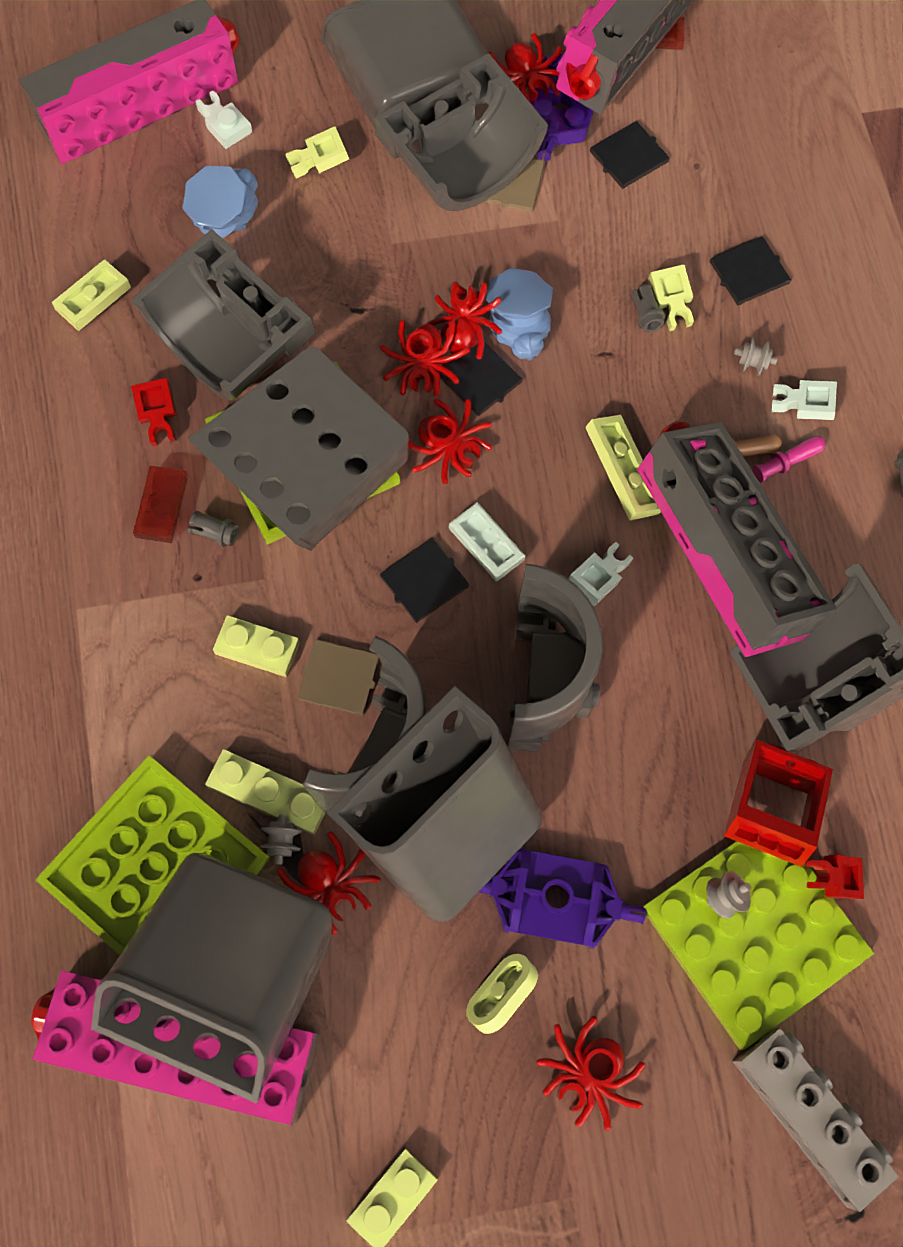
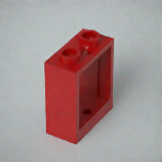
(767, 831)

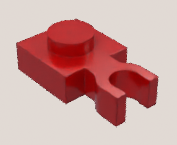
(154, 405)
(839, 876)

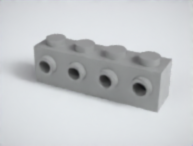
(816, 1120)

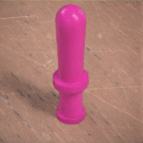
(782, 461)

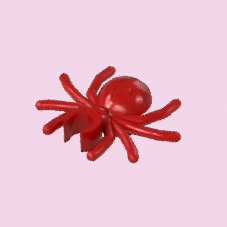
(527, 70)
(466, 317)
(422, 357)
(449, 440)
(327, 881)
(591, 1073)

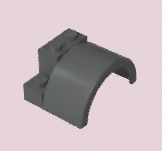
(454, 153)
(224, 338)
(559, 663)
(834, 675)
(401, 708)

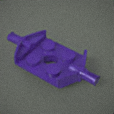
(564, 126)
(591, 898)

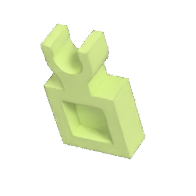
(323, 151)
(672, 292)

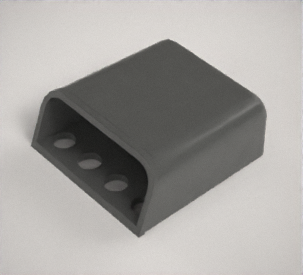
(399, 49)
(306, 446)
(447, 814)
(223, 962)

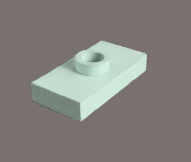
(486, 542)

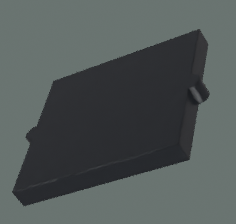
(629, 154)
(750, 270)
(481, 379)
(424, 580)

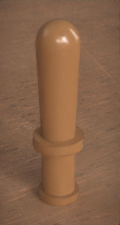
(759, 445)

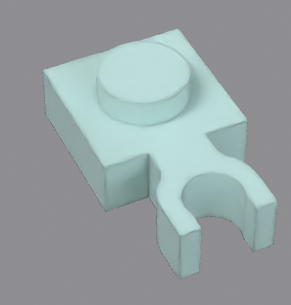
(225, 122)
(811, 400)
(599, 576)

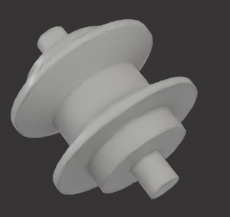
(755, 356)
(280, 839)
(728, 894)

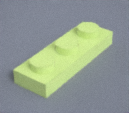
(621, 463)
(265, 791)

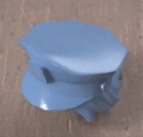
(221, 199)
(522, 311)

